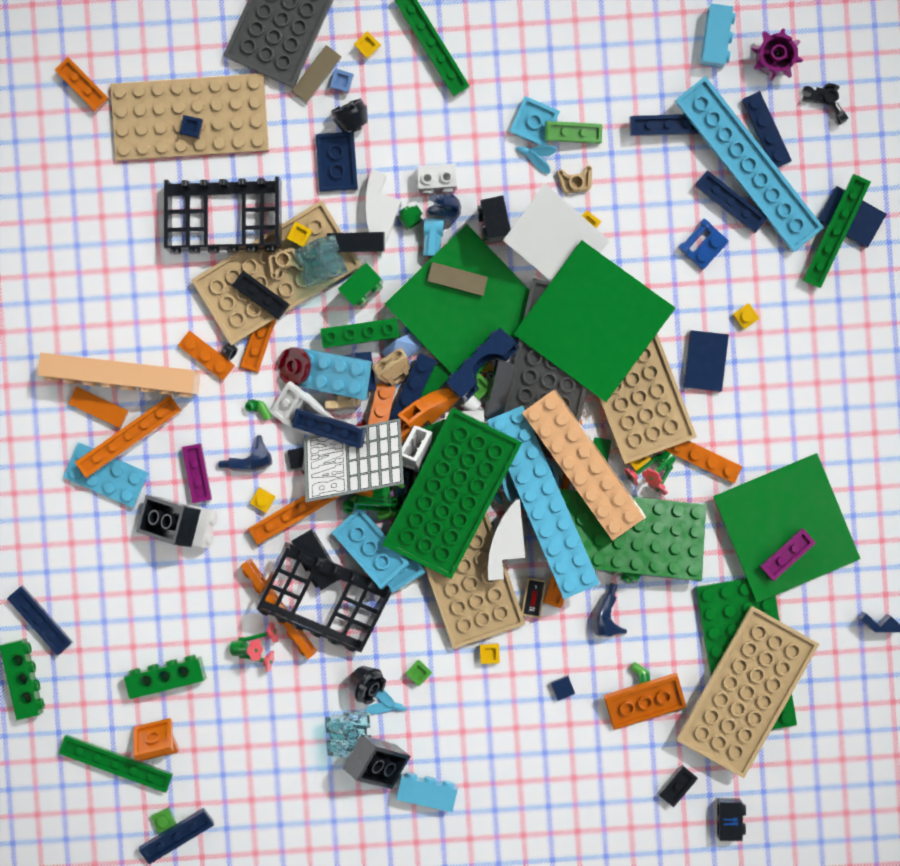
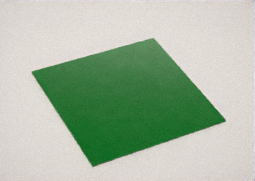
(457, 321)
(594, 321)
(773, 509)

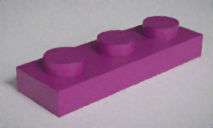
(197, 473)
(787, 554)

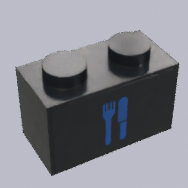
(730, 819)

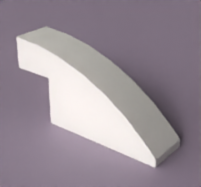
(380, 208)
(507, 541)

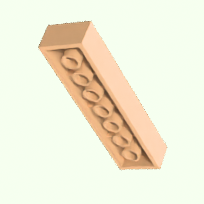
(115, 373)
(584, 464)

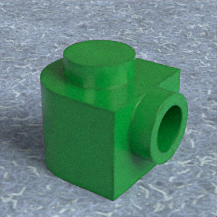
(410, 216)

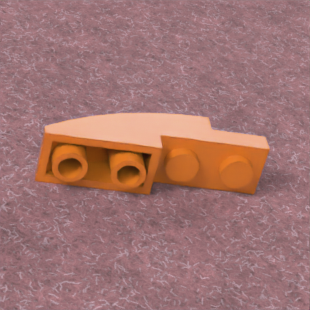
(425, 409)

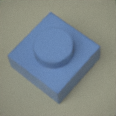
(341, 80)

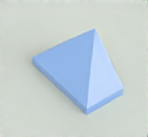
(408, 343)

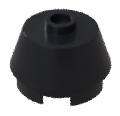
(350, 116)
(366, 683)

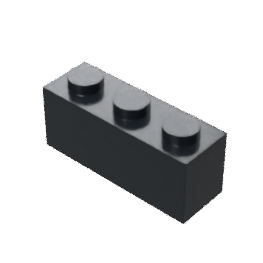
(310, 542)

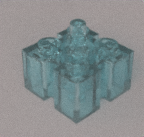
(320, 261)
(345, 732)

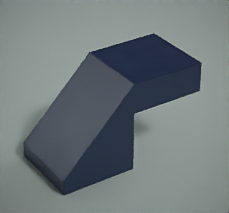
(886, 624)

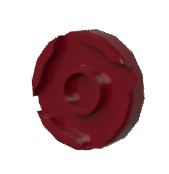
(294, 365)

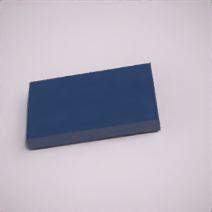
(336, 162)
(864, 224)
(706, 360)

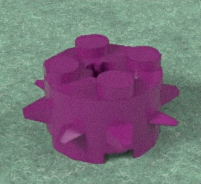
(786, 49)

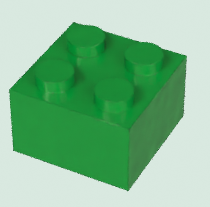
(361, 286)

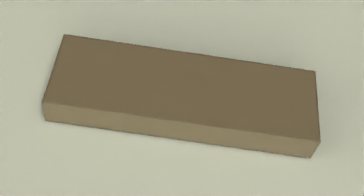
(316, 74)
(457, 279)

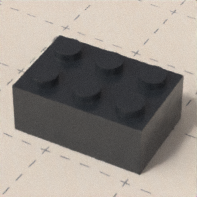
(494, 218)
(168, 521)
(376, 762)

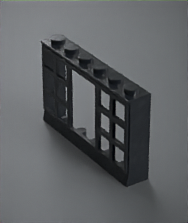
(222, 187)
(333, 569)

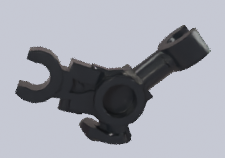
(829, 97)

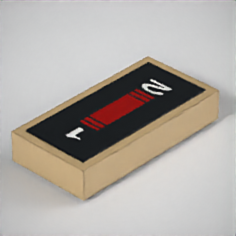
(533, 597)

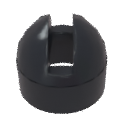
(229, 351)

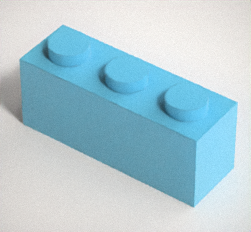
(717, 35)
(427, 792)

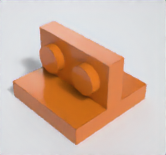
(154, 740)

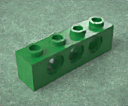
(360, 333)
(137, 688)
(22, 707)

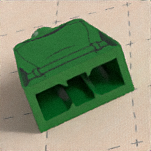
(379, 501)

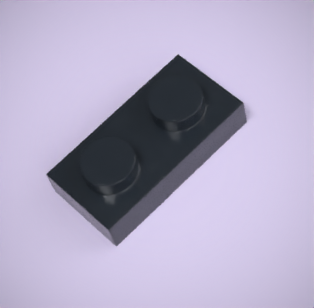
(678, 786)

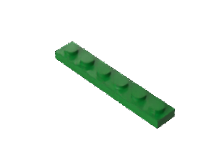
(433, 46)
(836, 230)
(115, 763)

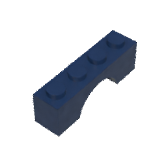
(497, 346)

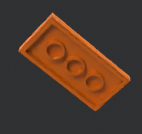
(645, 701)

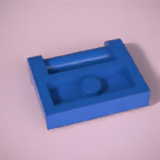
(708, 248)

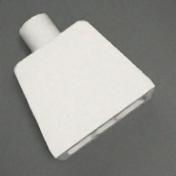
(414, 452)

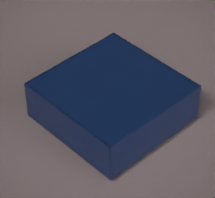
(191, 126)
(562, 687)

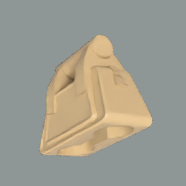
(393, 367)

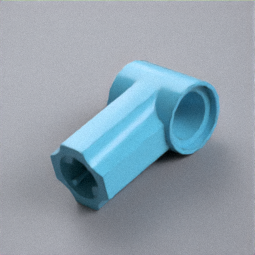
(433, 232)

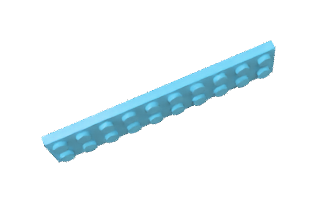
(749, 164)
(546, 508)

